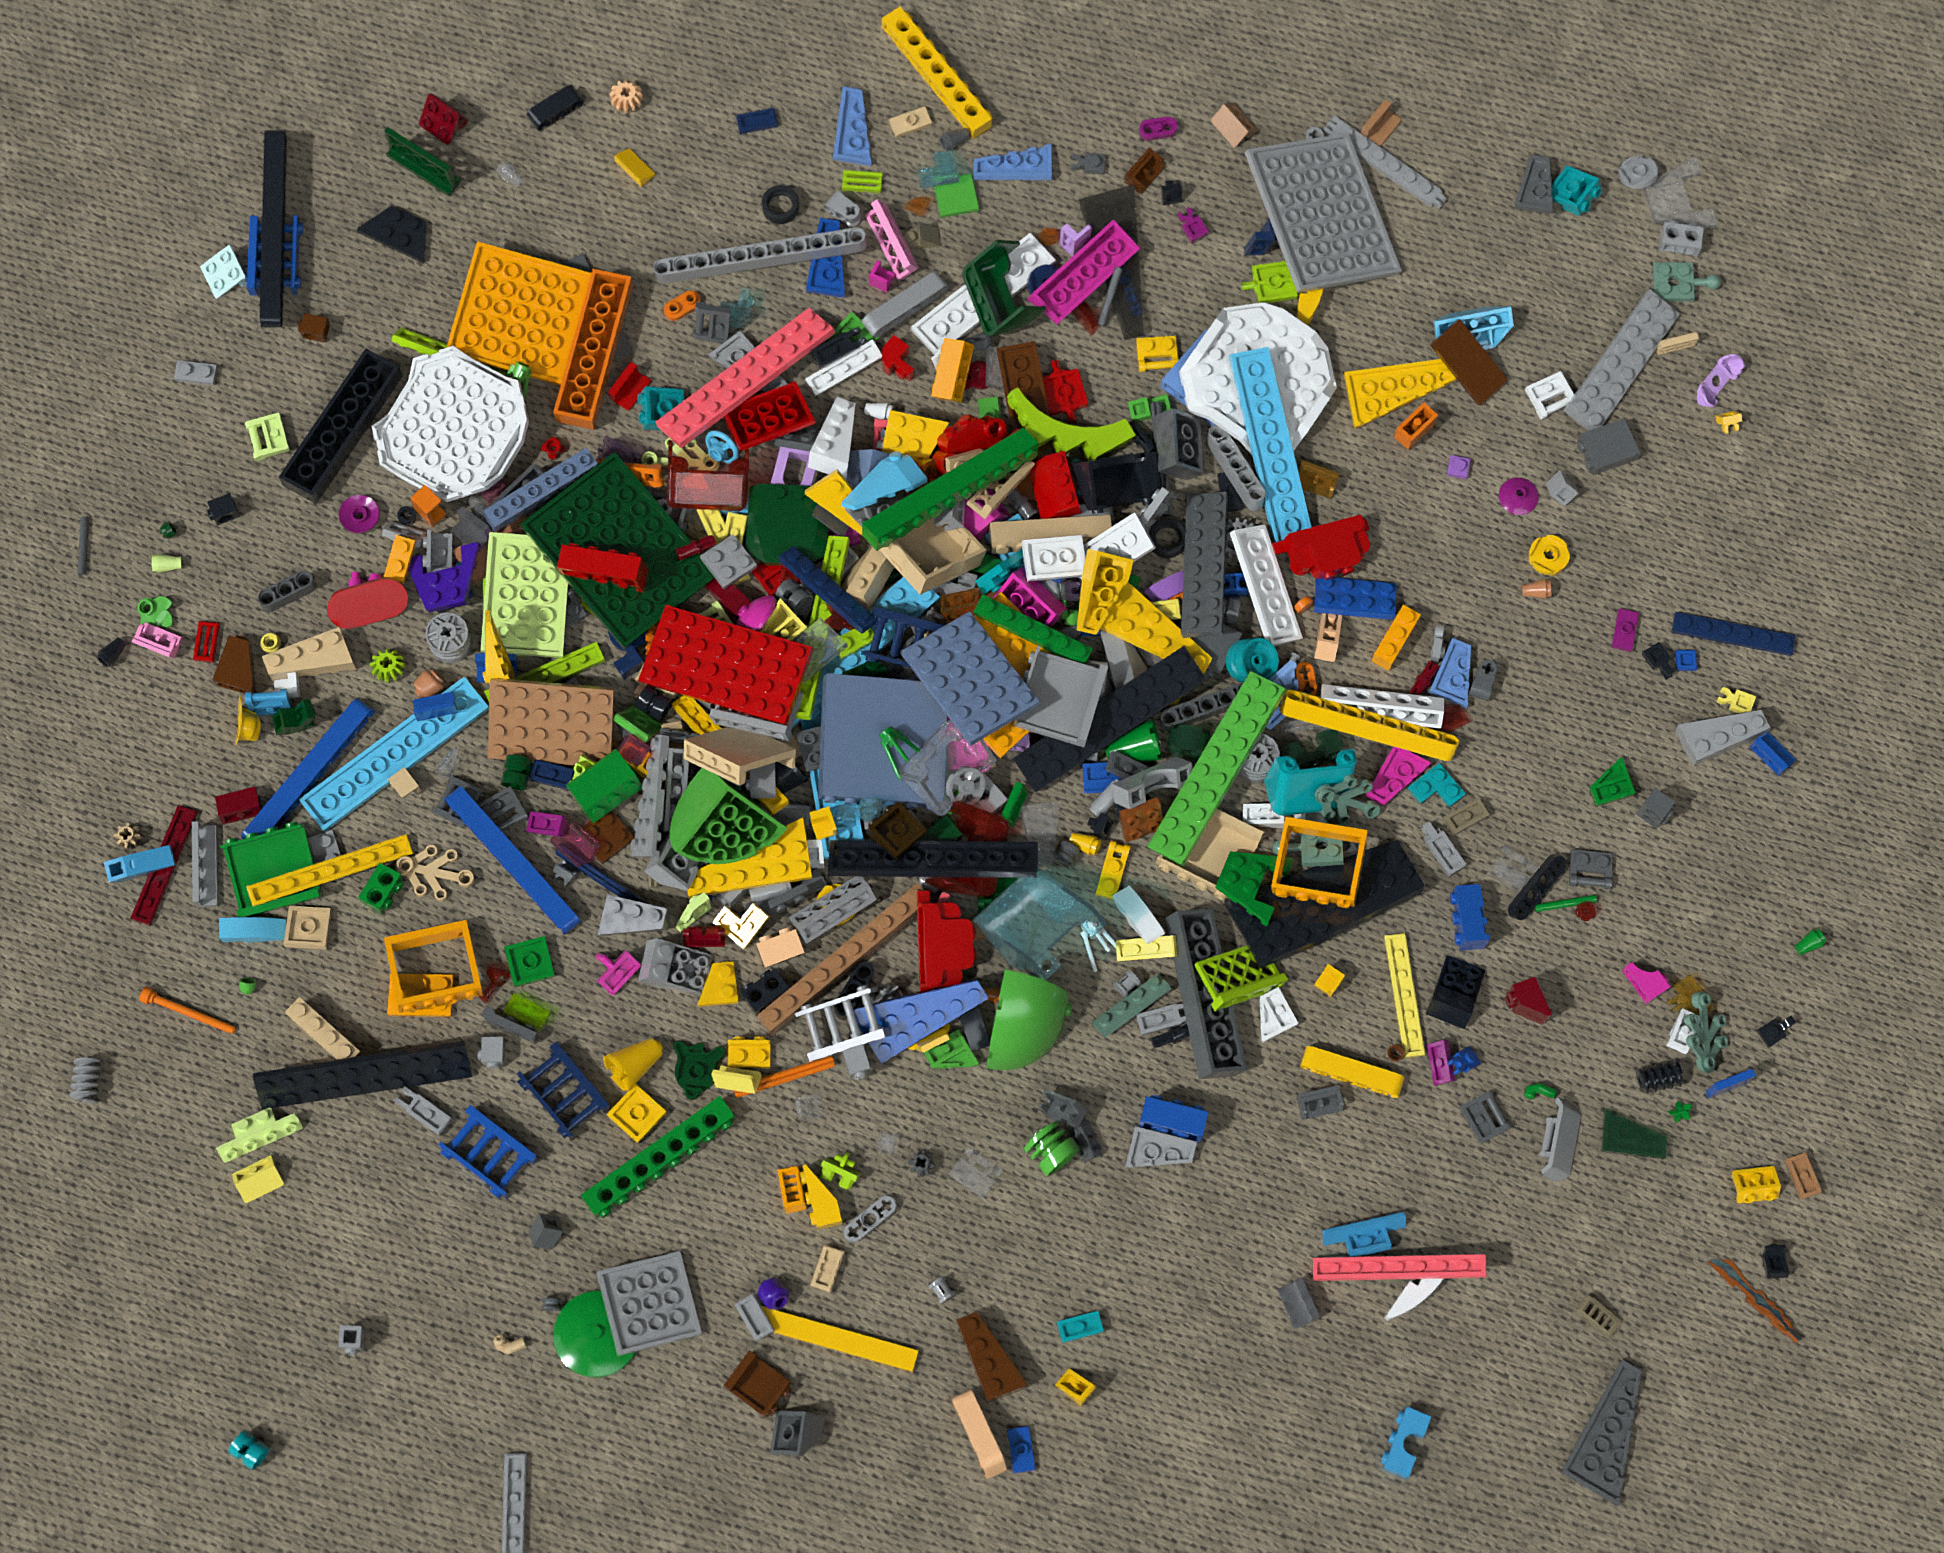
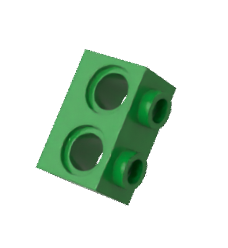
(375, 886)

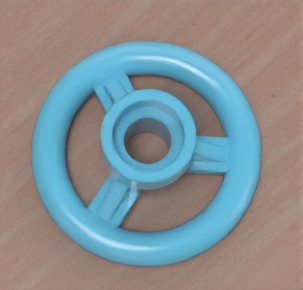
(718, 449)

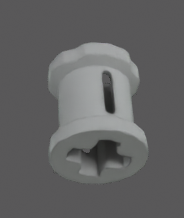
(1126, 983)
(948, 1292)

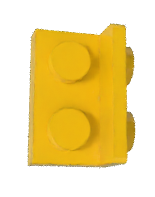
(749, 1053)
(1756, 1184)

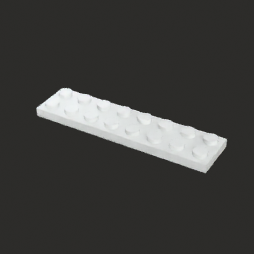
(957, 313)

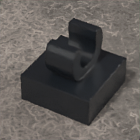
(1171, 193)
(1101, 826)

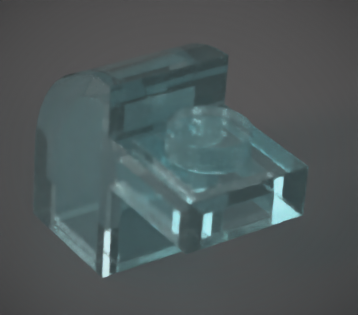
(741, 313)

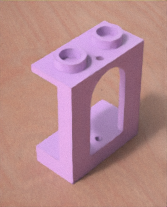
(784, 454)

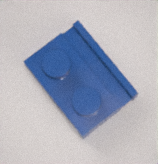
(1096, 778)

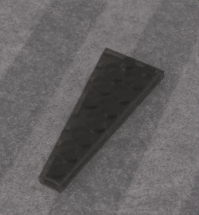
(1098, 213)

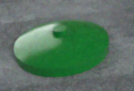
(585, 1337)

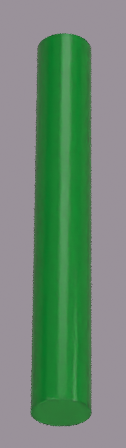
(1564, 903)

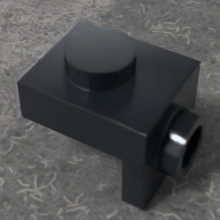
(1775, 1261)

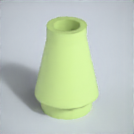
(164, 563)

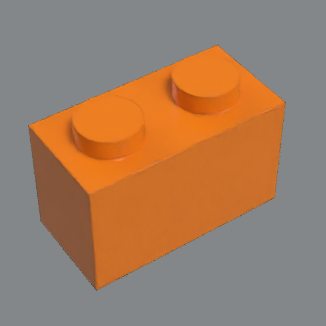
(1415, 426)

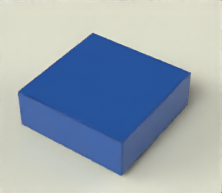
(1685, 660)

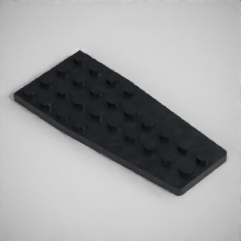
(1298, 925)

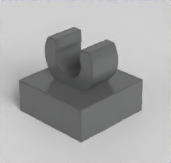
(566, 871)

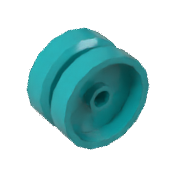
(1252, 655)

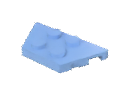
(1286, 678)

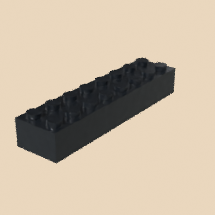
(340, 426)

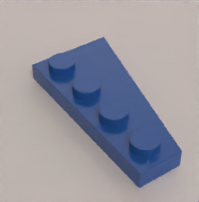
(826, 273)

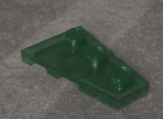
(1627, 1138)

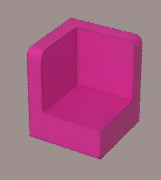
(880, 277)

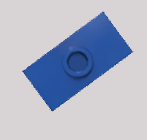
(1021, 1450)

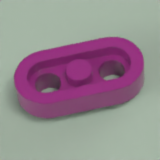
(1157, 127)

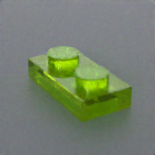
(527, 1012)

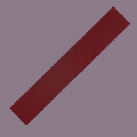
(158, 881)

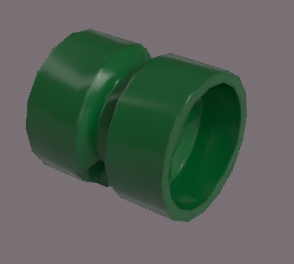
(516, 771)

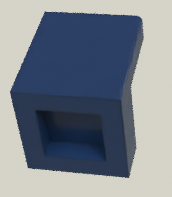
(629, 663)

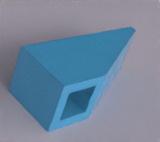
(139, 864)

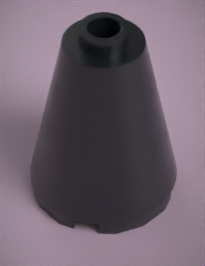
(788, 778)

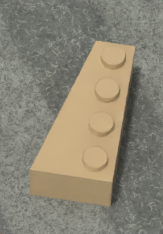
(311, 657)

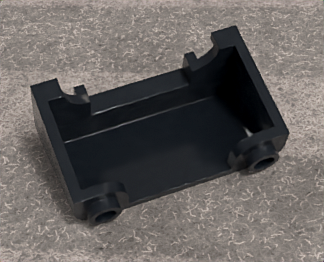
(1117, 480)

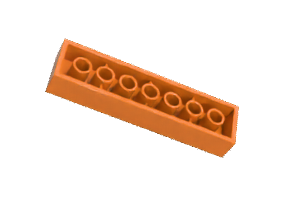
(593, 349)

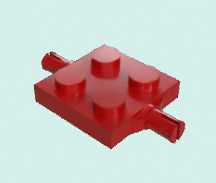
(1064, 392)

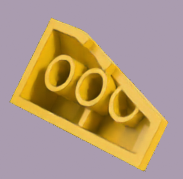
(1101, 583)
(496, 658)

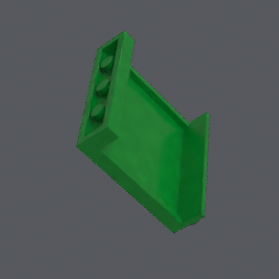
(267, 857)

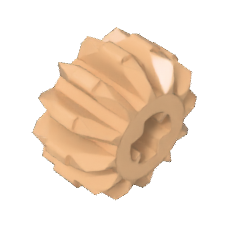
(633, 97)

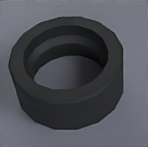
(777, 191)
(1168, 523)

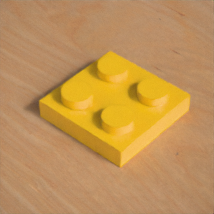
(636, 1113)

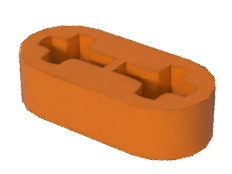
(1311, 681)

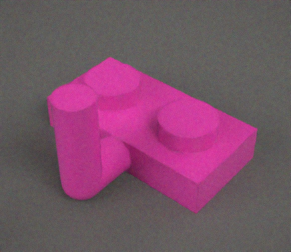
(617, 972)

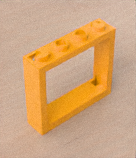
(1321, 830)
(425, 937)

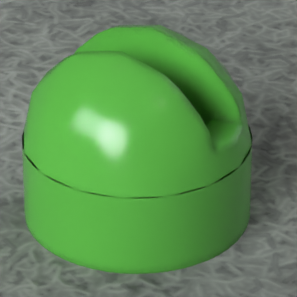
(247, 985)

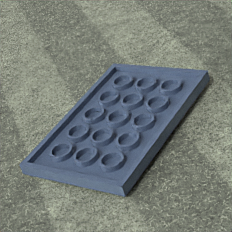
(970, 678)

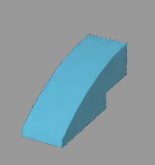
(251, 929)

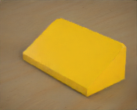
(634, 166)

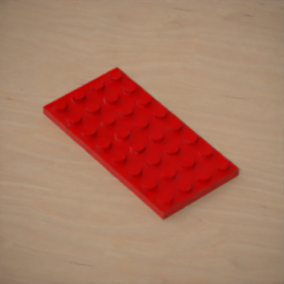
(726, 665)

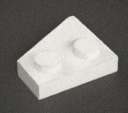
(1275, 1015)

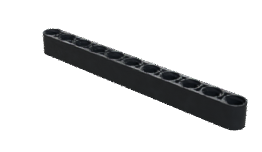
(273, 229)

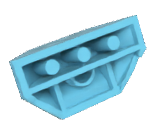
(1485, 323)

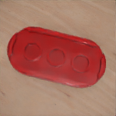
(367, 603)

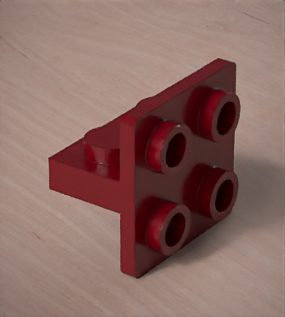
(441, 119)

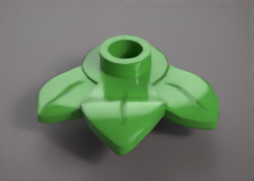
(159, 611)

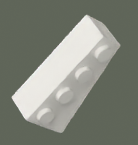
(834, 439)

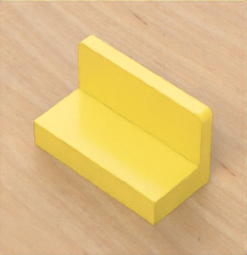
(736, 1079)
(257, 1179)

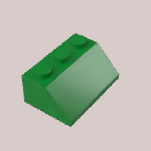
(604, 786)

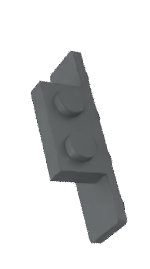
(799, 892)

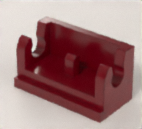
(238, 805)

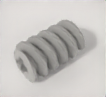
(84, 1080)

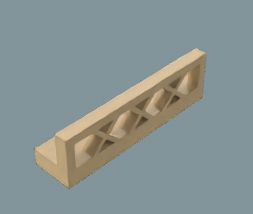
(1001, 490)

